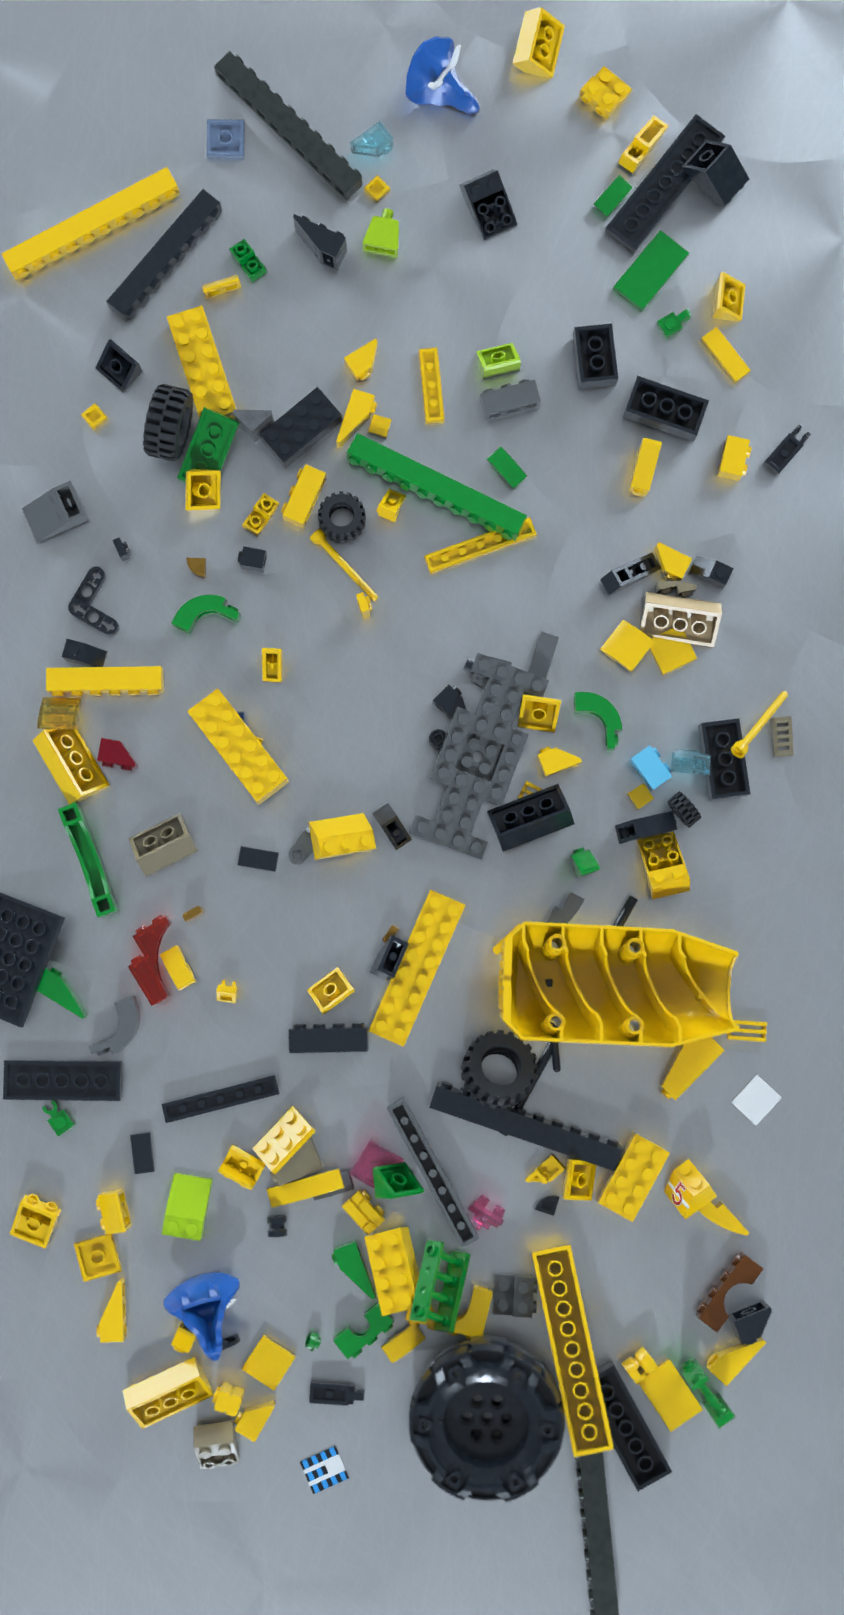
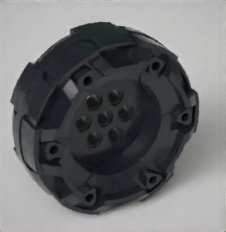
(486, 1464)

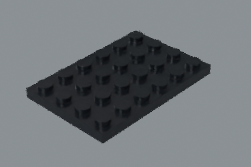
(25, 950)

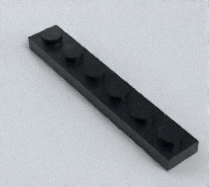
(220, 1099)

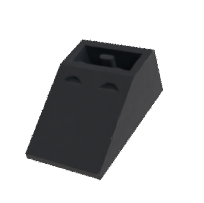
(488, 203)
(325, 244)

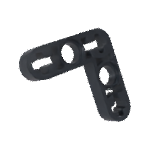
(85, 602)

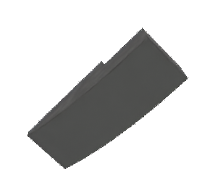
(568, 910)

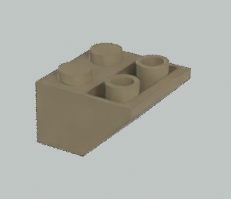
(216, 1444)

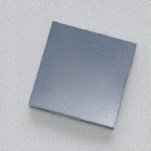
(225, 138)

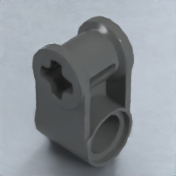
(303, 845)

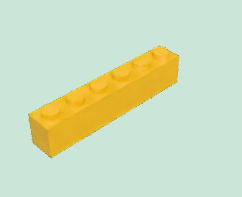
(105, 680)

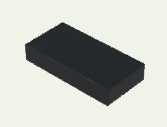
(258, 859)
(142, 1153)

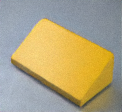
(221, 286)

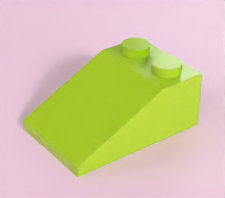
(187, 1207)

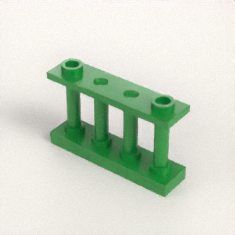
(452, 1290)
(713, 1401)

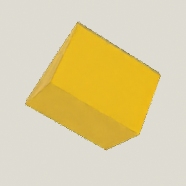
(728, 298)
(202, 489)
(539, 713)
(330, 990)
(578, 1180)

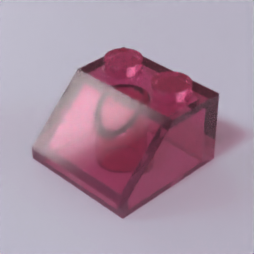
(373, 1156)

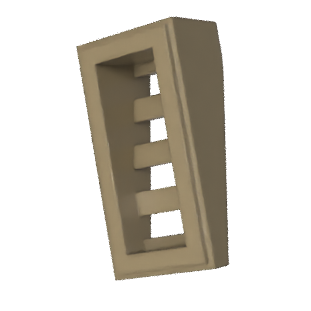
(789, 736)

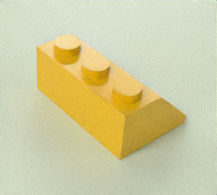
(538, 43)
(341, 836)

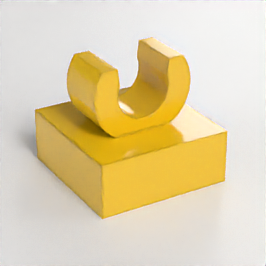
(227, 993)

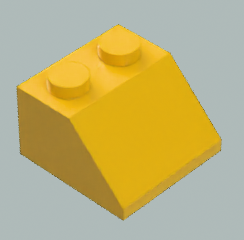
(114, 1211)

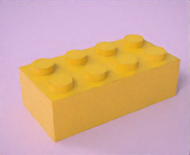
(633, 1176)
(393, 1269)

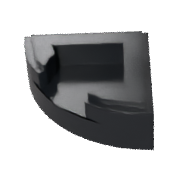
(548, 1204)
(230, 1341)

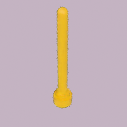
(319, 538)
(741, 747)

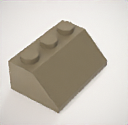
(162, 844)

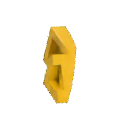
(546, 1171)

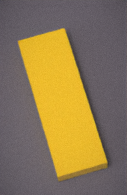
(725, 354)

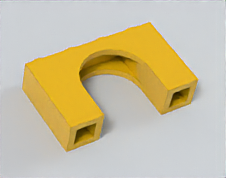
(472, 1320)

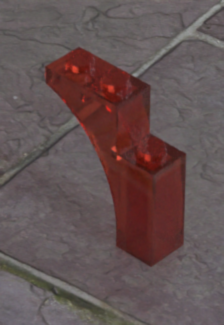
(146, 968)

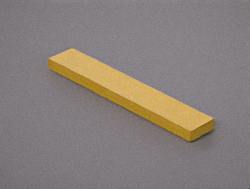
(474, 548)

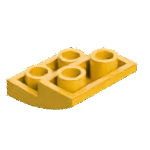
(627, 645)

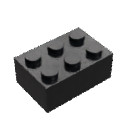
(595, 356)

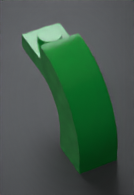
(202, 605)
(600, 707)

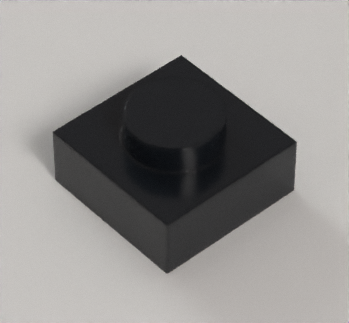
(122, 548)

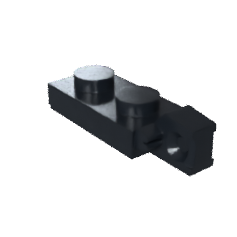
(334, 1393)

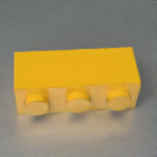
(303, 496)

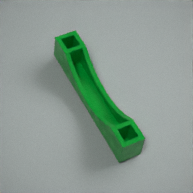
(90, 862)

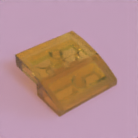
(59, 713)

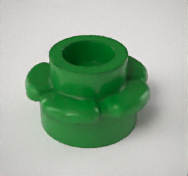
(312, 1341)

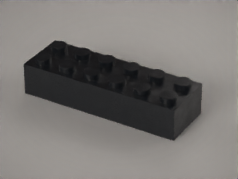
(630, 1432)

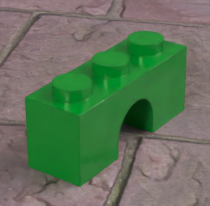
(351, 1342)

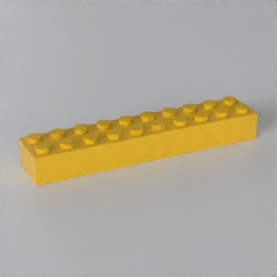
(572, 1351)

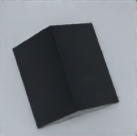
(118, 366)

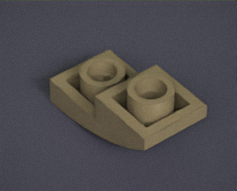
(681, 588)

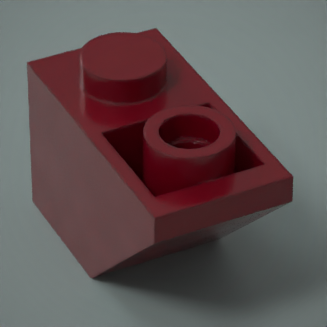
(115, 753)

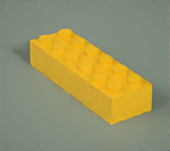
(201, 361)
(238, 746)

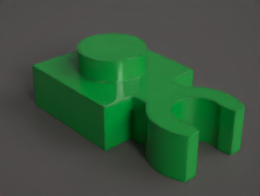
(60, 1120)

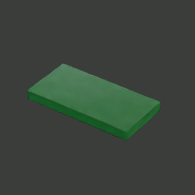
(651, 270)
(209, 443)

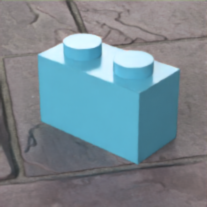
(651, 767)

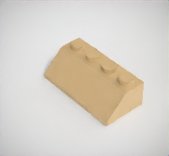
(695, 617)

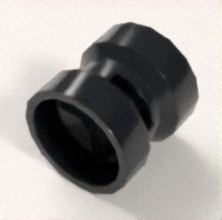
(436, 742)
(276, 1225)

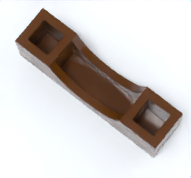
(741, 1271)

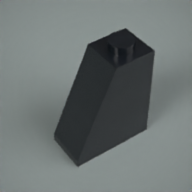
(646, 827)

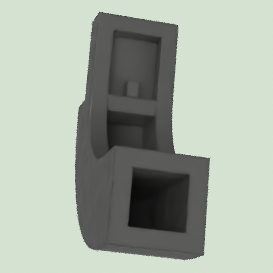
(129, 1022)

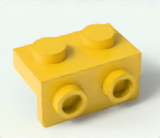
(241, 1167)

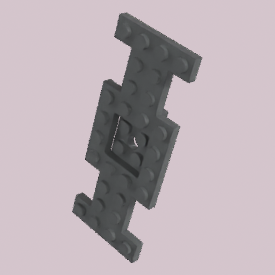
(469, 780)

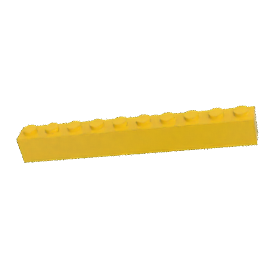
(91, 223)

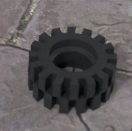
(684, 809)

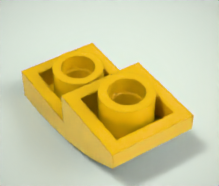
(261, 515)
(178, 968)
(403, 1343)

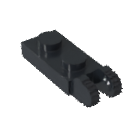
(786, 451)

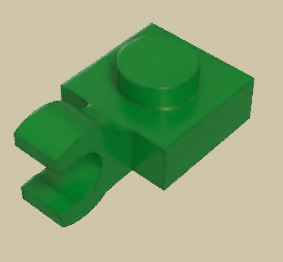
(672, 324)

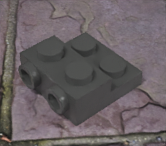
(514, 1295)

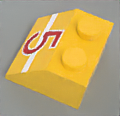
(688, 1189)

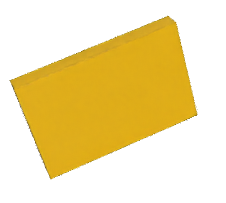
(670, 1395)

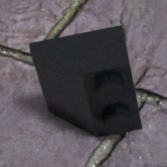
(750, 1322)

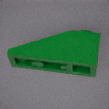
(583, 862)
(58, 989)
(352, 1265)

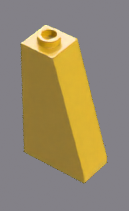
(688, 1065)

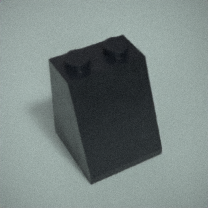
(717, 171)

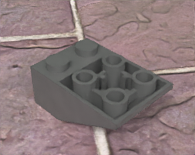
(55, 512)

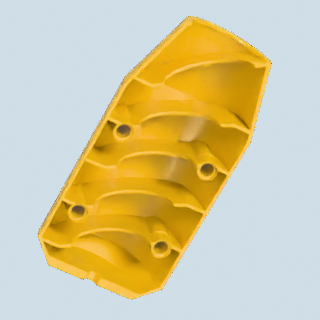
(666, 989)

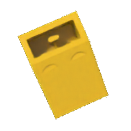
(663, 865)

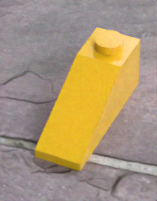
(356, 415)
(113, 1322)
(731, 1361)

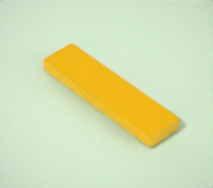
(431, 385)

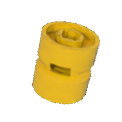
(646, 1363)

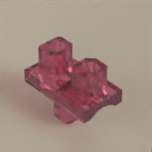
(479, 1208)

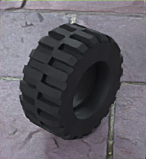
(168, 422)
(483, 1088)

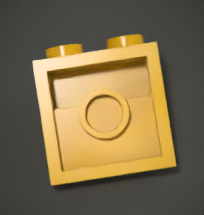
(605, 92)
(35, 1220)

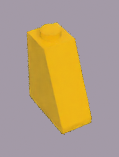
(645, 466)

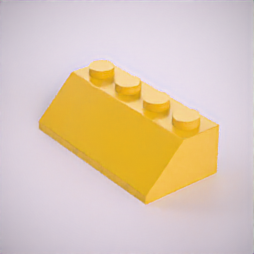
(70, 763)
(167, 1393)

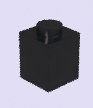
(252, 559)

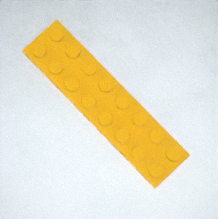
(417, 969)

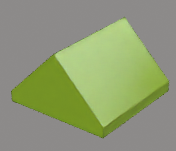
(498, 361)

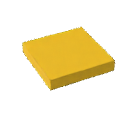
(670, 653)
(97, 1257)
(268, 1362)

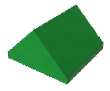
(395, 1181)

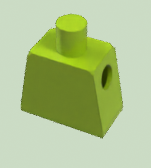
(383, 234)

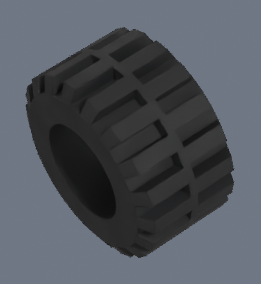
(339, 501)

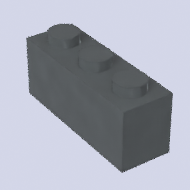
(509, 399)

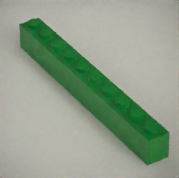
(436, 487)

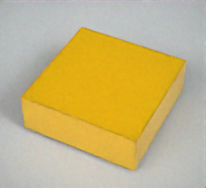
(377, 188)
(94, 416)
(379, 426)
(640, 796)

